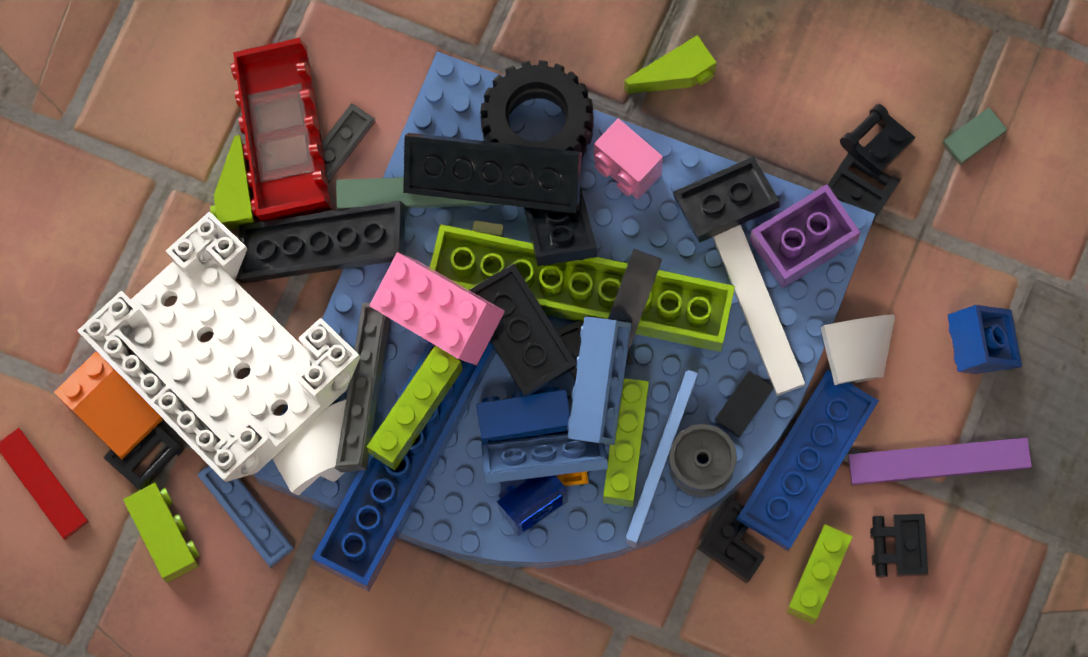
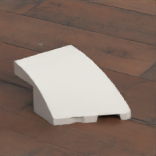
(858, 348)
(313, 451)

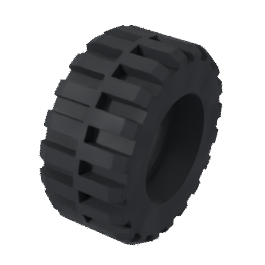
(538, 83)

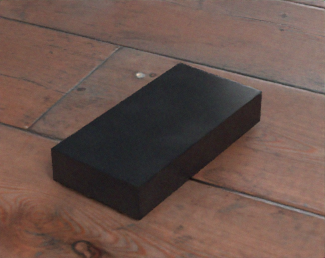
(744, 404)

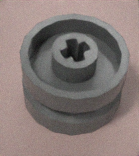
(702, 442)

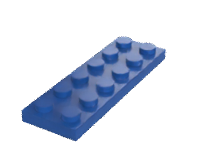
(807, 461)

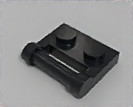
(883, 147)
(858, 192)
(140, 452)

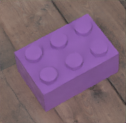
(804, 236)

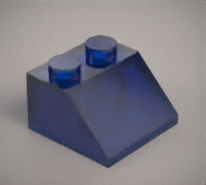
(531, 502)

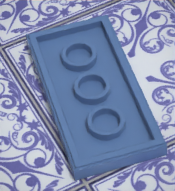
(540, 457)

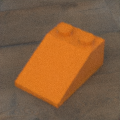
(108, 405)

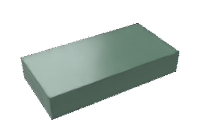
(974, 136)

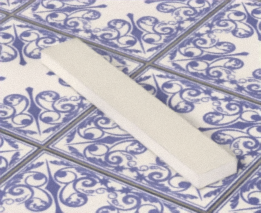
(759, 311)

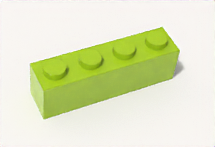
(415, 407)
(625, 454)

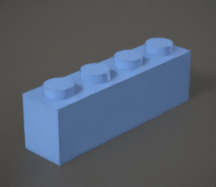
(599, 380)

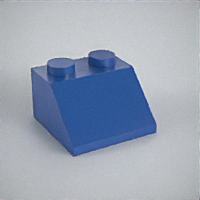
(984, 339)

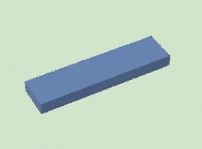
(248, 516)

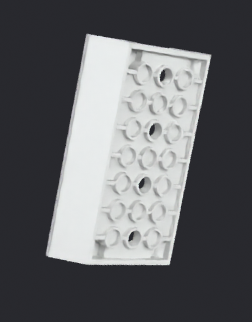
(196, 382)

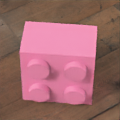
(627, 159)

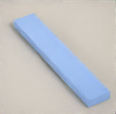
(661, 458)

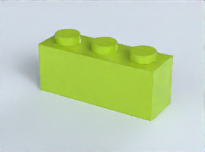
(162, 532)
(819, 574)

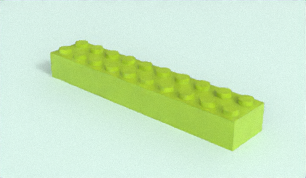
(676, 311)

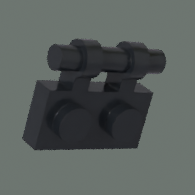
(909, 542)

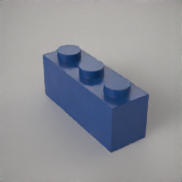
(523, 417)

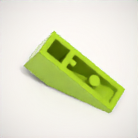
(678, 69)
(232, 191)

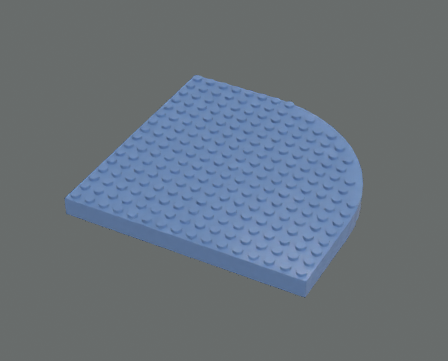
(457, 507)

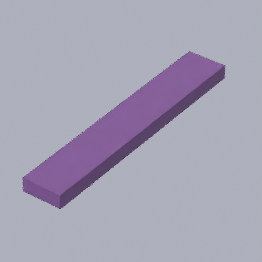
(939, 461)

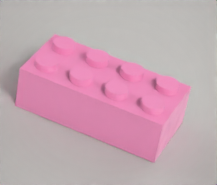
(437, 308)

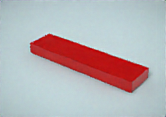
(42, 484)

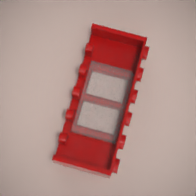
(281, 130)

